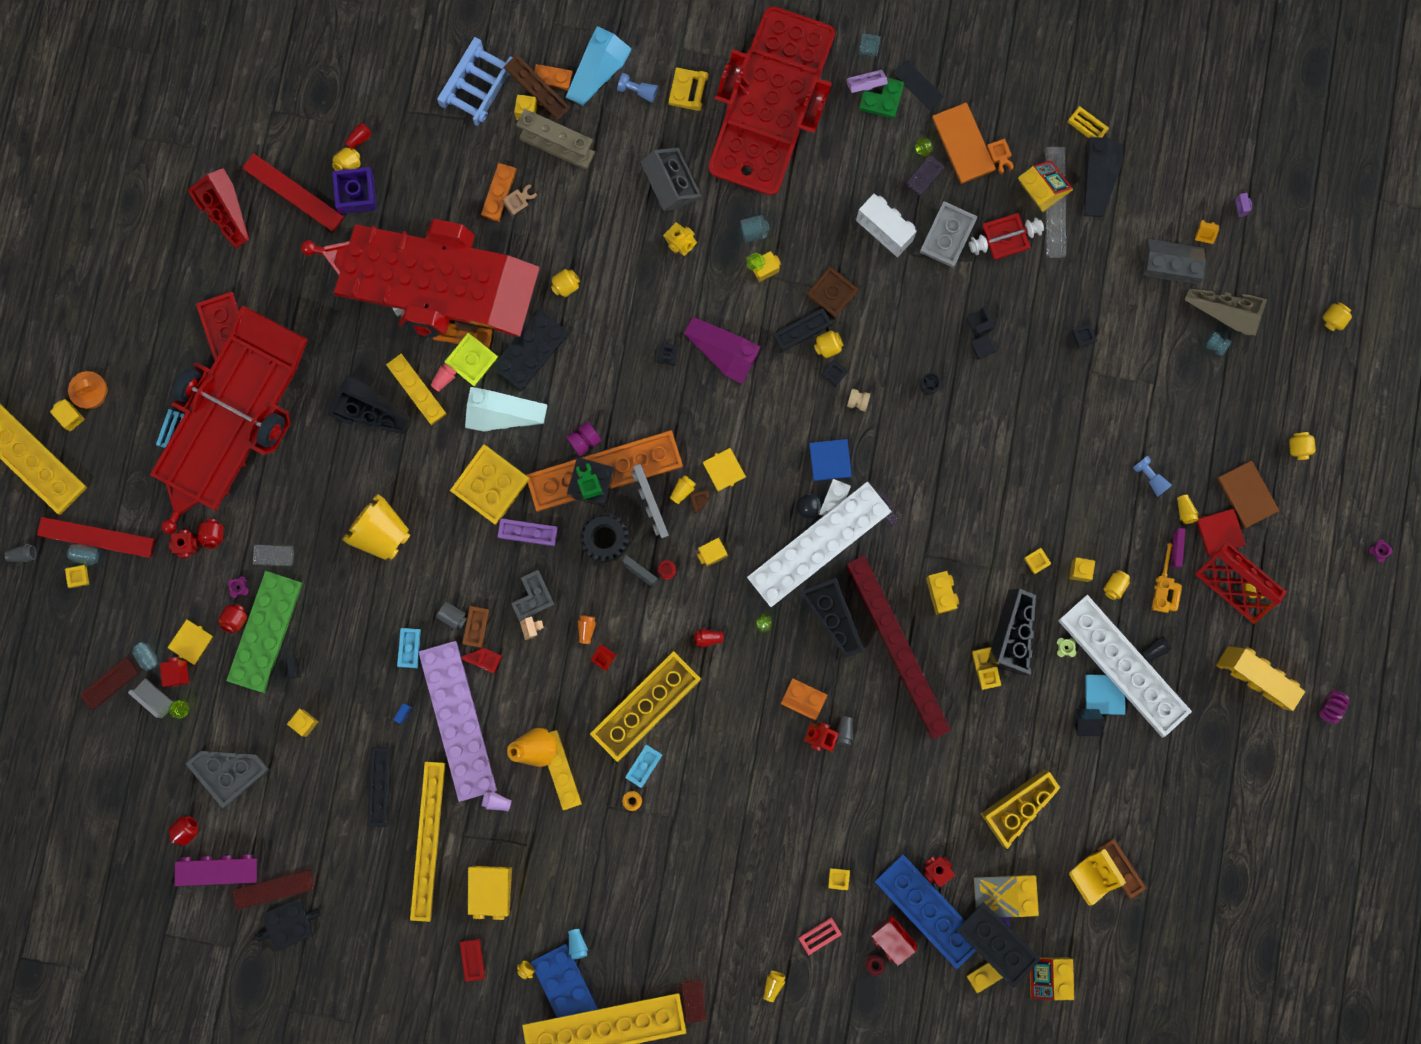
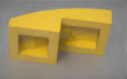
(986, 672)

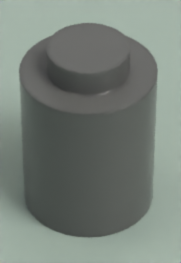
(452, 616)

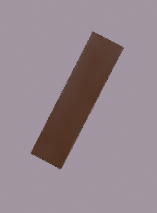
(536, 87)

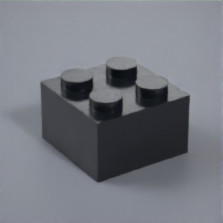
(604, 475)

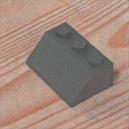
(670, 178)
(1174, 262)

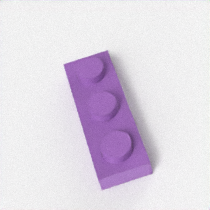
(527, 532)

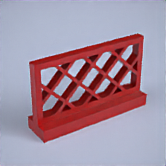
(1249, 575)

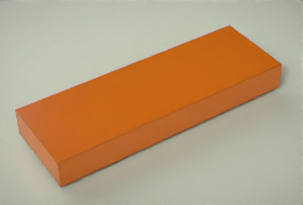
(455, 336)

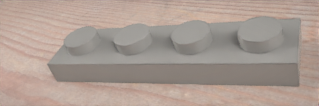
(645, 493)

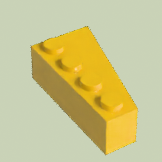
(1261, 676)
(1018, 808)

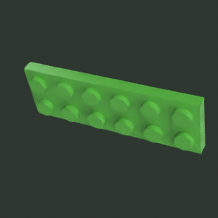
(264, 632)

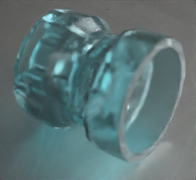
(1217, 343)

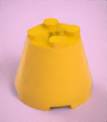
(378, 530)

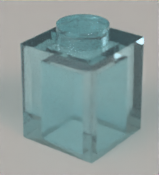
(754, 228)

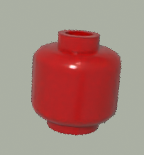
(210, 534)
(232, 618)
(183, 830)

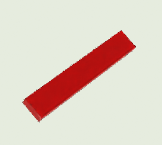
(293, 193)
(96, 537)

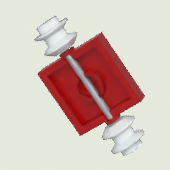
(1006, 236)

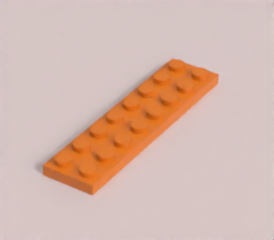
(655, 454)

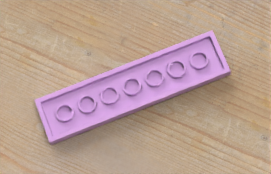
(457, 721)

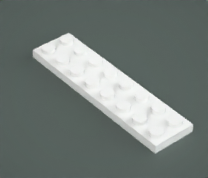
(819, 544)
(1125, 666)

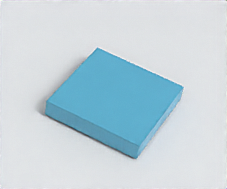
(1103, 695)

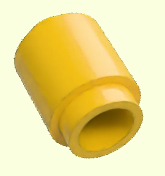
(1117, 585)

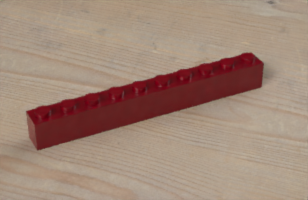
(898, 647)

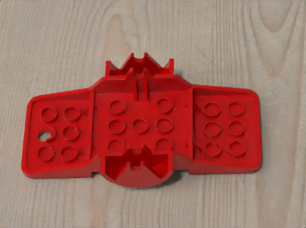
(771, 98)

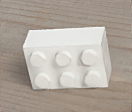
(886, 224)

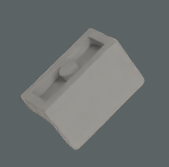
(151, 698)

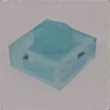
(869, 45)

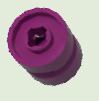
(583, 438)

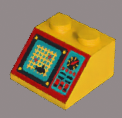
(1045, 184)
(1052, 979)

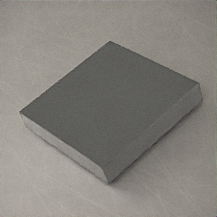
(639, 571)

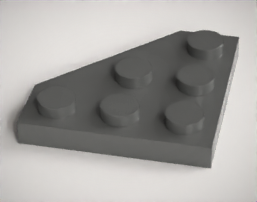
(226, 773)

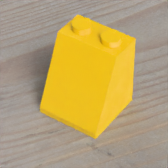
(489, 891)

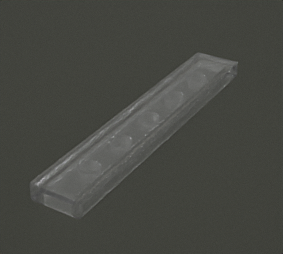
(1057, 212)

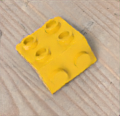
(1096, 876)

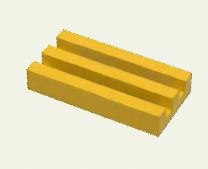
(1082, 129)

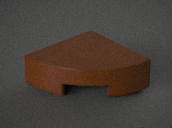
(699, 500)

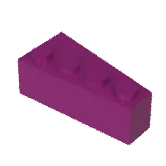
(215, 871)

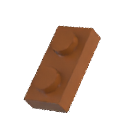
(476, 627)

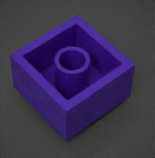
(354, 190)

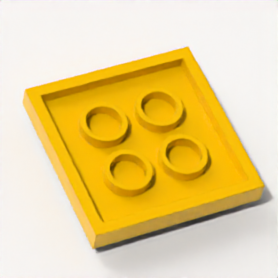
(490, 484)

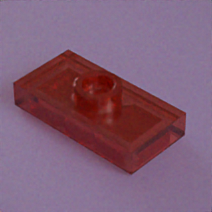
(694, 1001)

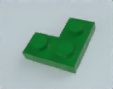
(884, 104)

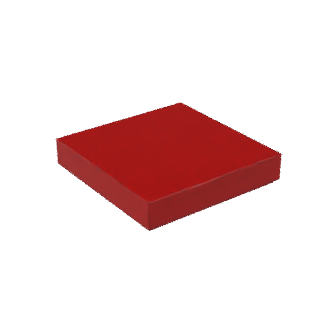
(1218, 529)

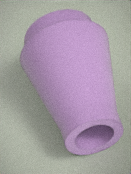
(494, 801)

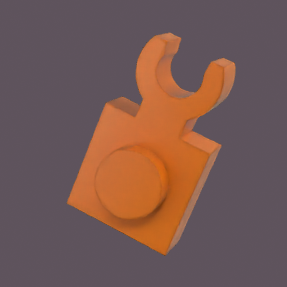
(1000, 153)

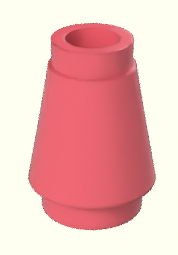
(443, 376)

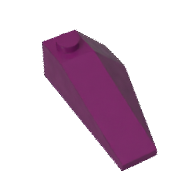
(724, 349)

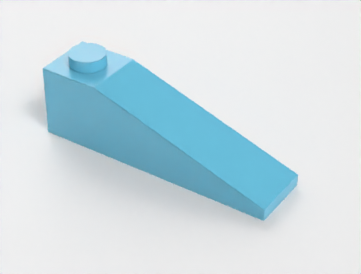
(600, 61)

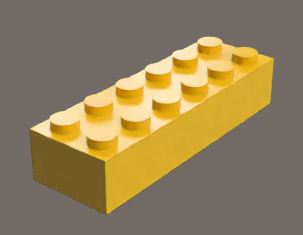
(645, 706)

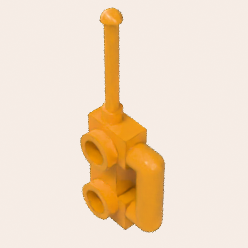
(1162, 587)

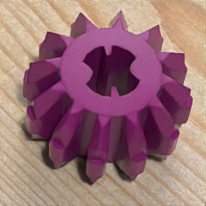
(1334, 706)

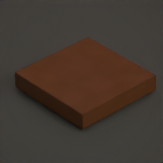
(832, 292)

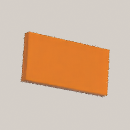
(963, 143)

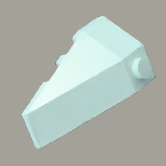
(495, 410)

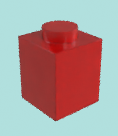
(174, 672)

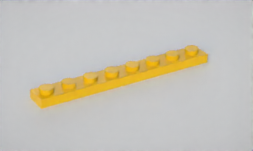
(427, 842)

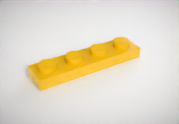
(416, 389)
(563, 777)

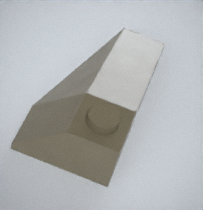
(1239, 313)

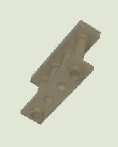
(555, 139)

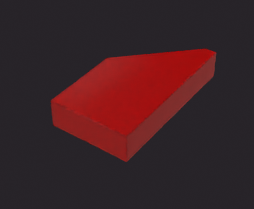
(484, 659)

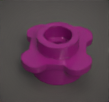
(1386, 550)
(233, 587)

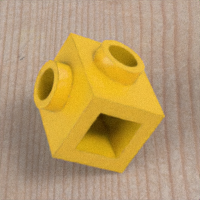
(680, 239)

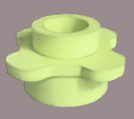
(1071, 647)

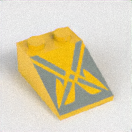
(1008, 895)

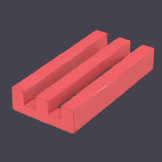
(815, 929)

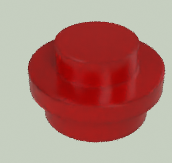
(666, 569)

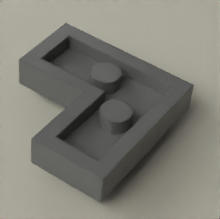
(537, 599)

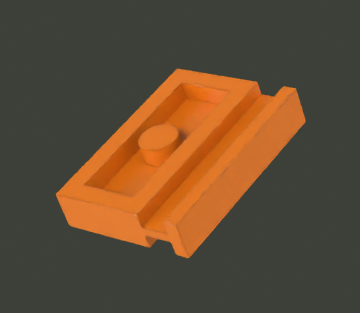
(804, 699)

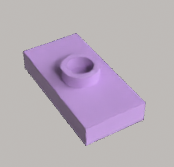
(866, 81)

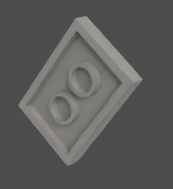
(948, 234)

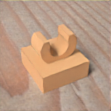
(529, 627)

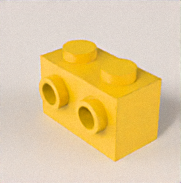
(942, 592)

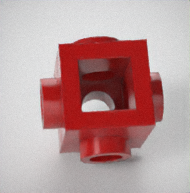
(190, 544)
(817, 735)
(945, 872)

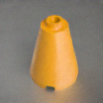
(533, 748)

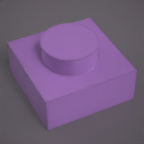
(1243, 204)

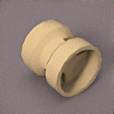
(858, 400)

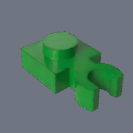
(588, 483)

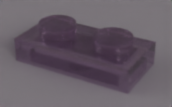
(925, 175)

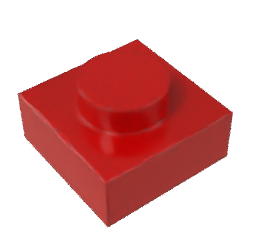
(603, 657)

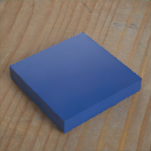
(830, 460)

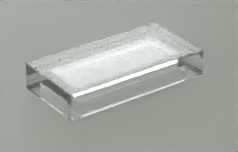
(273, 555)

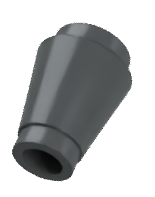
(22, 553)
(845, 731)

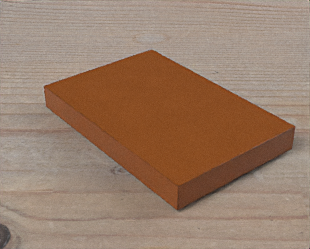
(1248, 494)

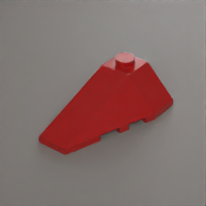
(218, 199)

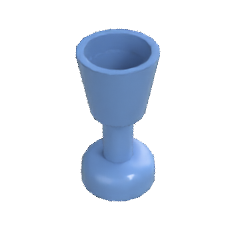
(644, 90)
(1157, 482)

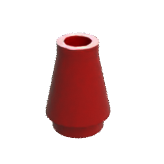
(358, 135)
(707, 637)

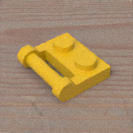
(682, 87)

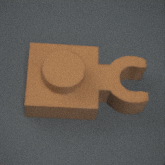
(517, 201)

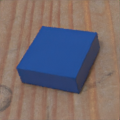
(402, 713)

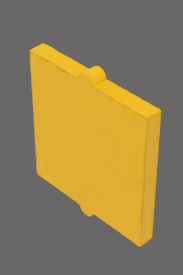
(724, 469)
(190, 642)

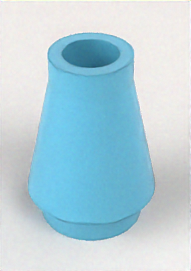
(577, 946)

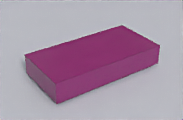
(1178, 548)

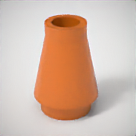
(586, 627)

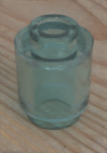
(83, 554)
(145, 656)

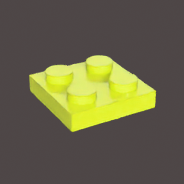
(471, 359)

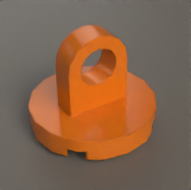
(87, 390)

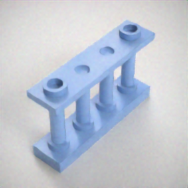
(457, 82)

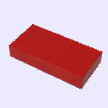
(472, 960)

